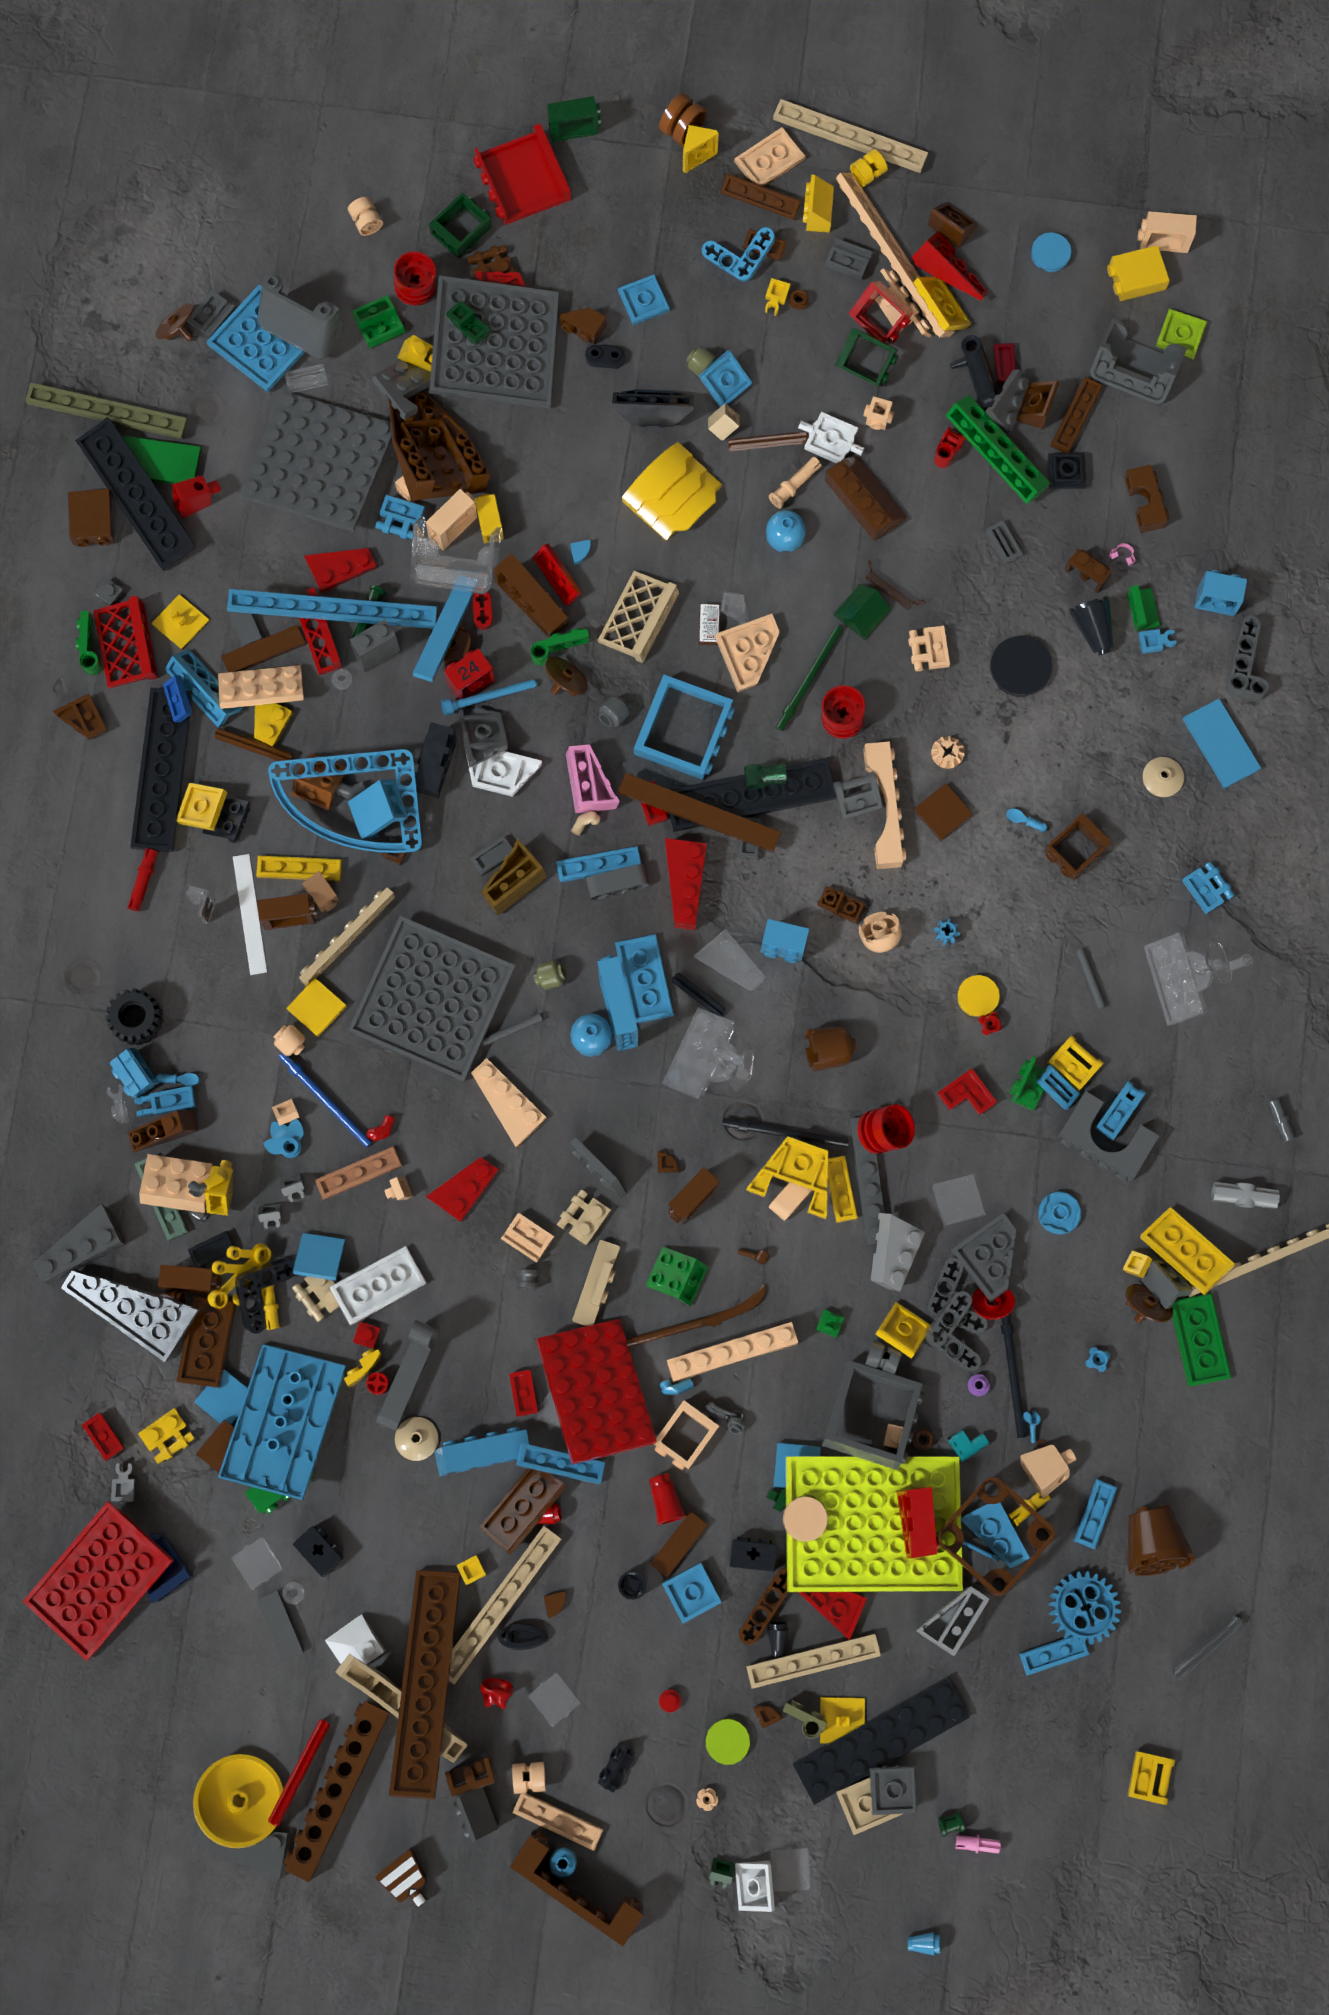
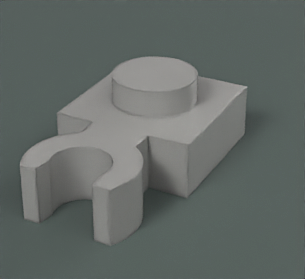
(123, 1488)

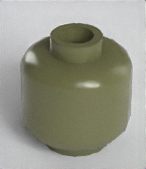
(699, 360)
(550, 975)

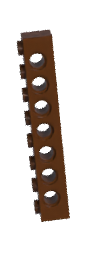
(295, 1862)

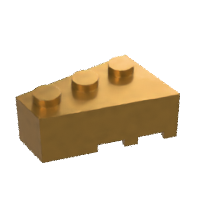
(513, 879)

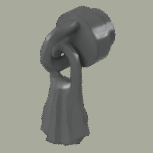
(735, 1424)

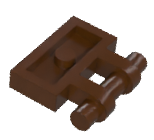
(498, 265)

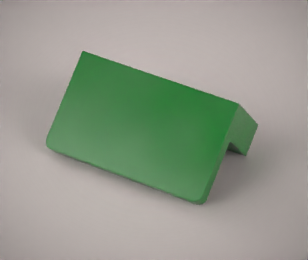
(1142, 608)

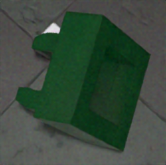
(779, 1499)
(722, 1872)

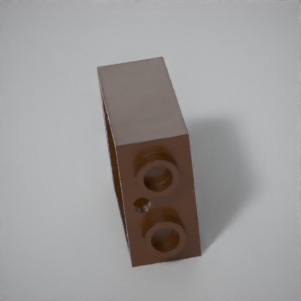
(1091, 833)
(286, 911)
(692, 1196)
(188, 1279)

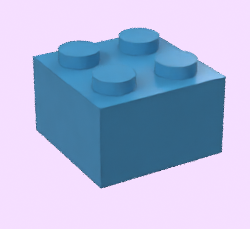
(1220, 593)
(784, 941)

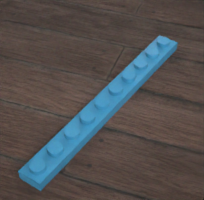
(331, 608)

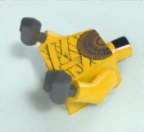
(218, 1191)

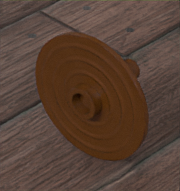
(175, 323)
(565, 676)
(1146, 1304)

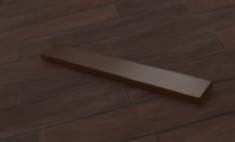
(699, 812)

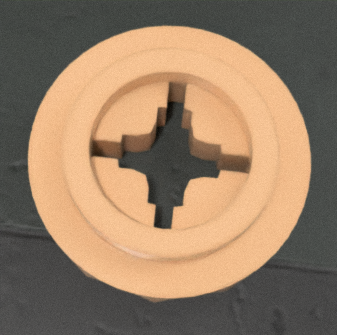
(948, 761)

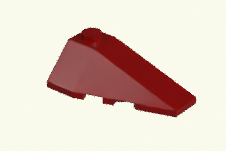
(938, 259)

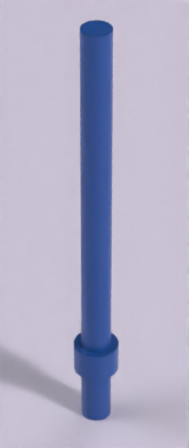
(297, 1070)

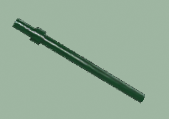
(790, 710)

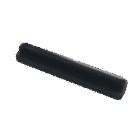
(698, 995)

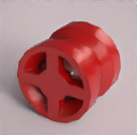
(376, 1380)

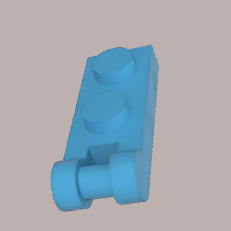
(1120, 1111)

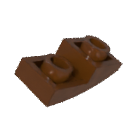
(841, 905)

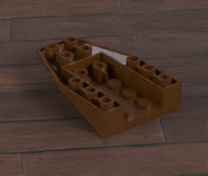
(435, 452)

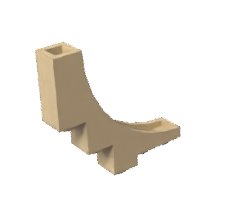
(388, 1695)

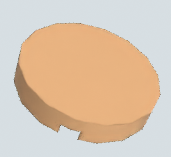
(805, 1519)

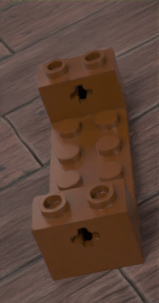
(617, 1928)

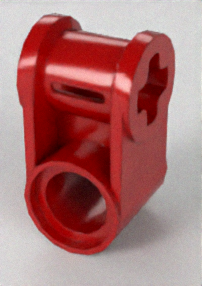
(949, 445)

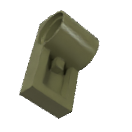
(796, 1710)

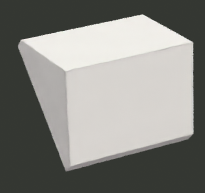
(755, 1886)

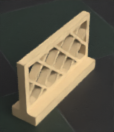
(655, 618)

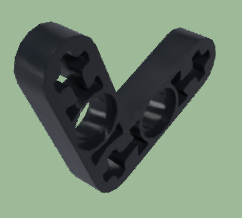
(254, 1286)

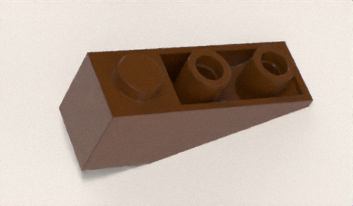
(162, 1130)

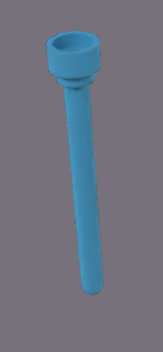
(450, 706)

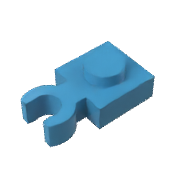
(1153, 641)

